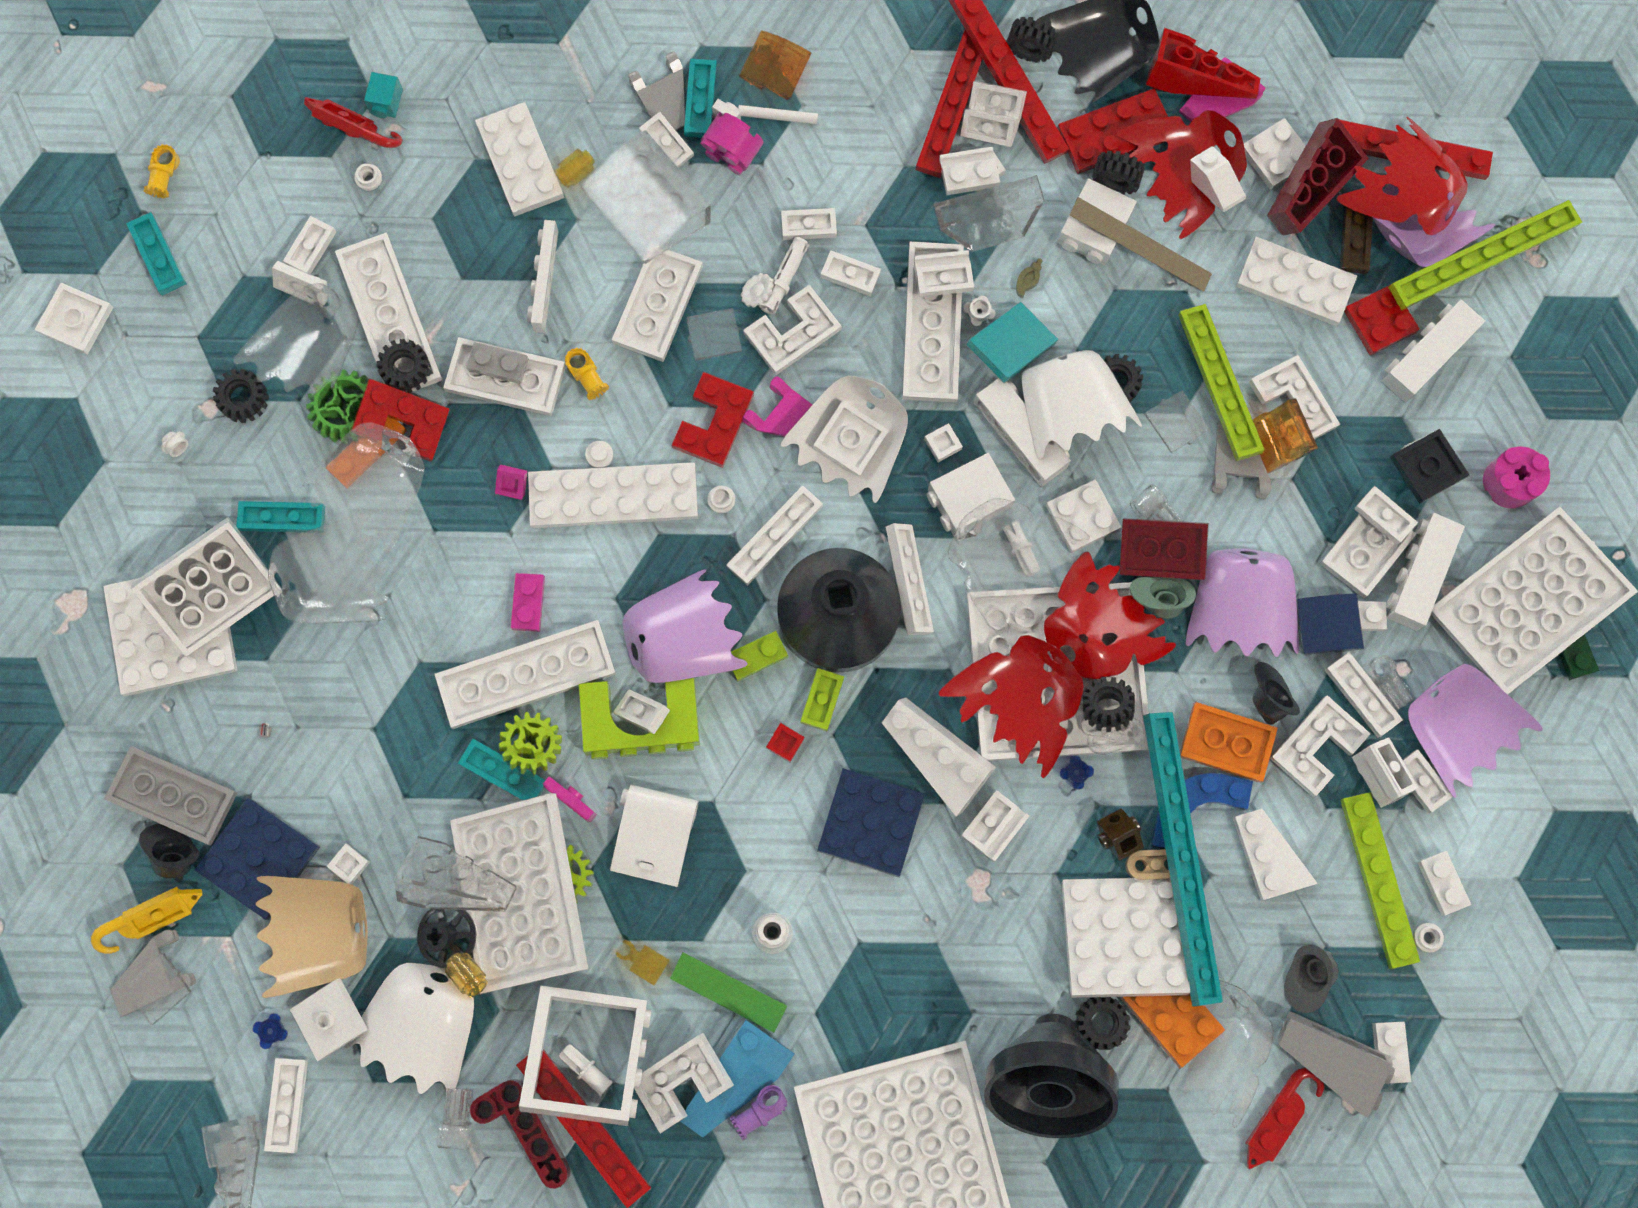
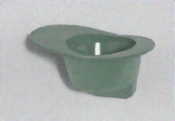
(1163, 595)

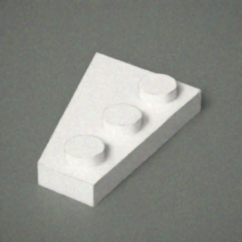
(1270, 857)

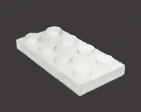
(519, 159)
(1296, 281)
(657, 304)
(534, 394)

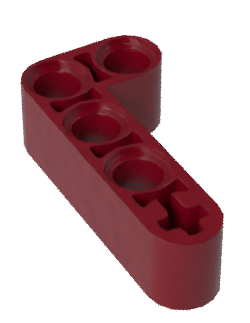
(525, 1135)

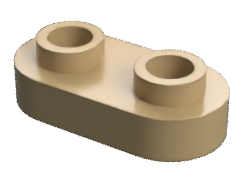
(1153, 865)

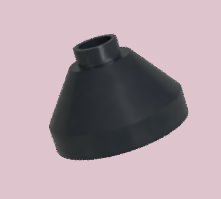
(842, 636)
(1052, 1082)

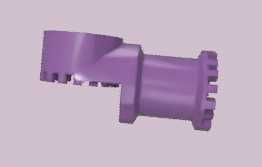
(759, 1113)

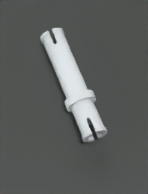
(785, 274)

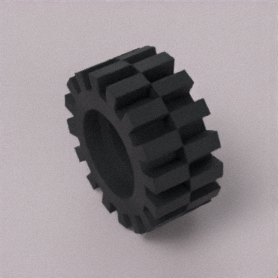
(1032, 39)
(1118, 172)
(397, 351)
(1129, 371)
(248, 409)
(1108, 690)
(1118, 1014)

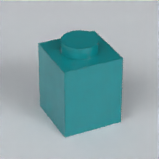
(383, 95)

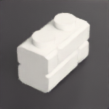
(1384, 772)

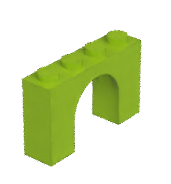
(603, 737)

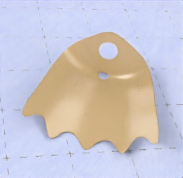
(312, 932)

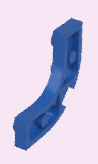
(1210, 788)

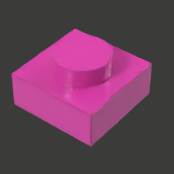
(511, 482)

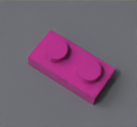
(527, 602)

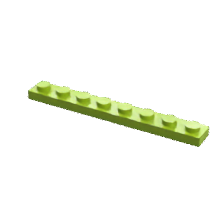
(1485, 255)

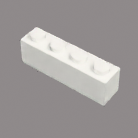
(1433, 350)
(1009, 418)
(1424, 571)

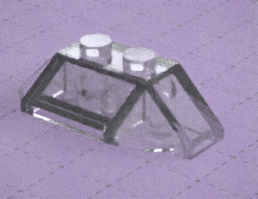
(991, 214)

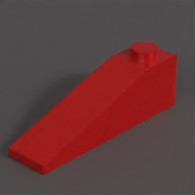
(1188, 69)

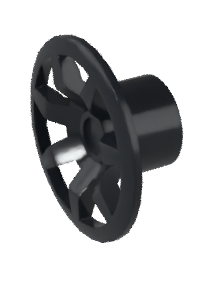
(443, 935)

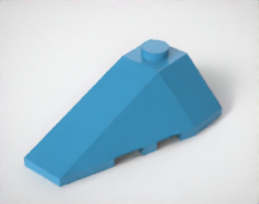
(752, 1063)

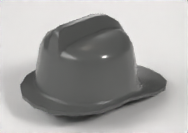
(1310, 978)

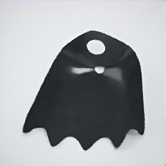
(1098, 42)

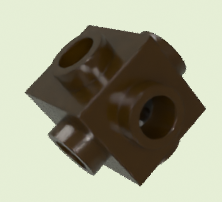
(1120, 834)

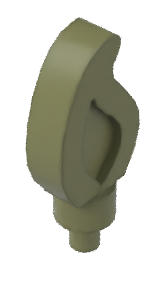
(1028, 278)

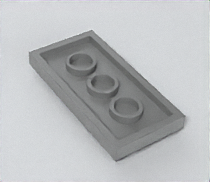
(170, 795)

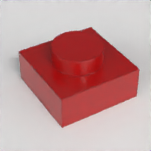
(785, 742)

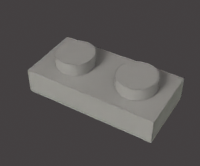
(497, 363)

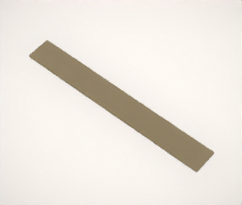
(1140, 244)

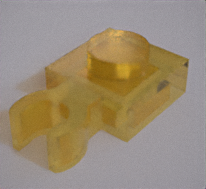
(647, 963)

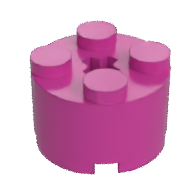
(731, 142)
(1517, 477)

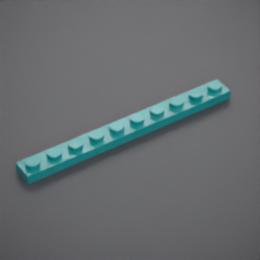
(1182, 859)

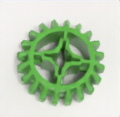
(321, 410)

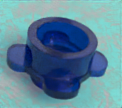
(1084, 772)
(279, 1032)

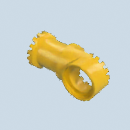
(161, 173)
(587, 374)

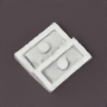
(993, 113)

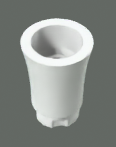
(776, 944)

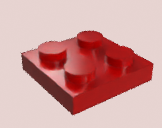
(1380, 320)

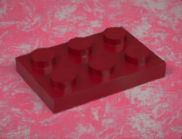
(1164, 548)

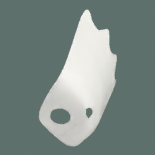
(857, 393)
(1073, 399)
(417, 1030)

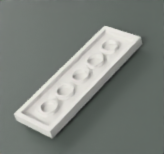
(384, 301)
(931, 336)
(612, 495)
(524, 674)

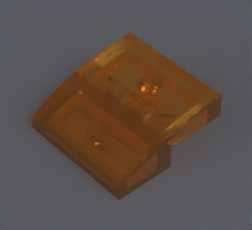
(775, 64)
(1284, 435)

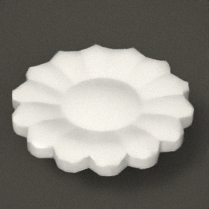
(757, 290)

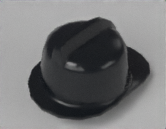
(1272, 695)
(168, 851)

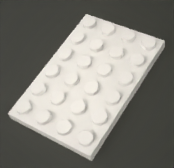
(1532, 601)
(541, 926)

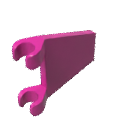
(1223, 105)
(784, 415)

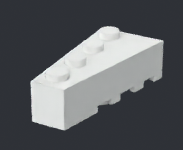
(940, 756)

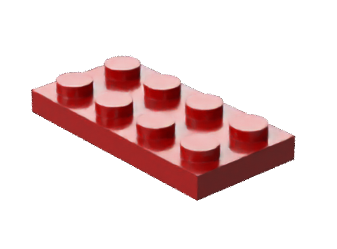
(1097, 130)

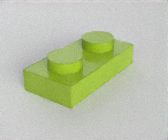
(759, 655)
(822, 699)

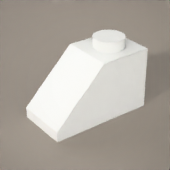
(1216, 179)

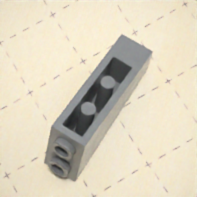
(1338, 1061)

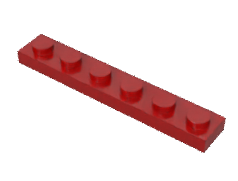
(950, 107)
(1471, 161)
(590, 1135)

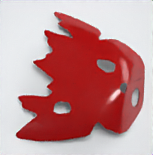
(1174, 164)
(1418, 183)
(1100, 615)
(1018, 697)

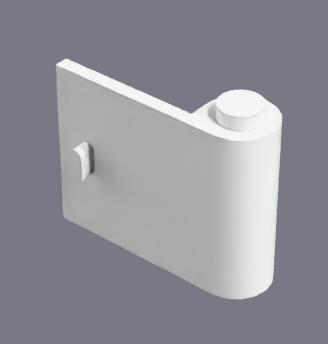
(654, 831)

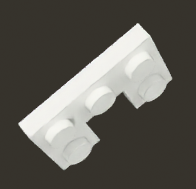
(815, 328)
(1295, 381)
(1297, 752)
(692, 1060)

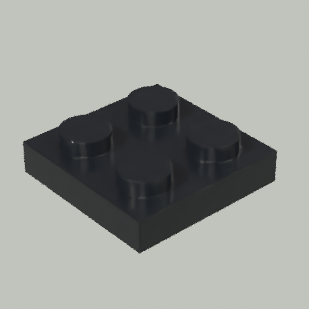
(1429, 466)

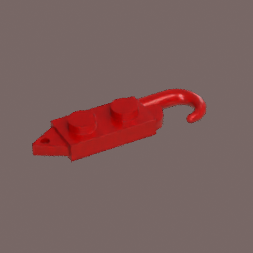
(350, 122)
(1279, 1120)

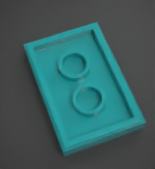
(1012, 342)

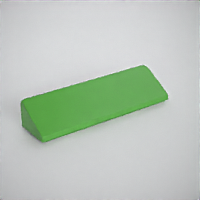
(728, 992)

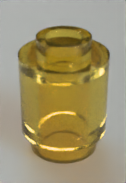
(575, 167)
(466, 974)

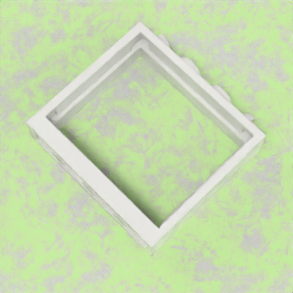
(633, 1075)

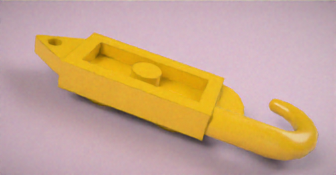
(147, 917)

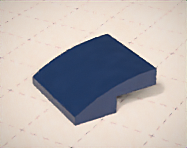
(1330, 623)

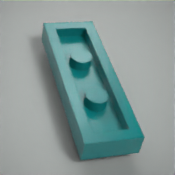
(700, 97)
(156, 253)
(279, 516)
(492, 768)

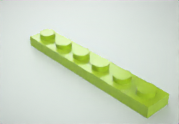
(1221, 382)
(1380, 881)

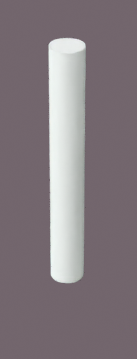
(778, 114)

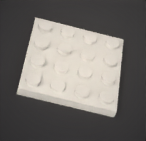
(148, 656)
(1123, 938)

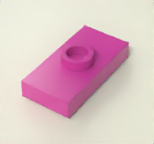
(571, 798)

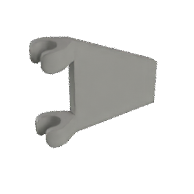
(664, 95)
(1227, 465)
(121, 997)

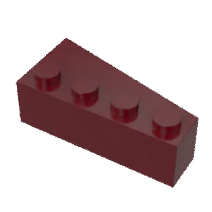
(1316, 177)

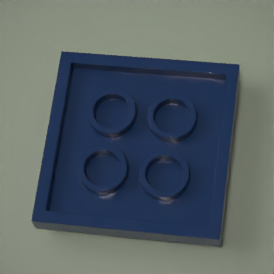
(871, 822)
(253, 847)

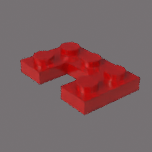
(423, 415)
(716, 442)

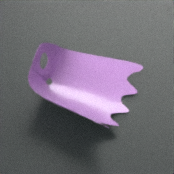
(1424, 249)
(1246, 602)
(681, 633)
(1467, 724)

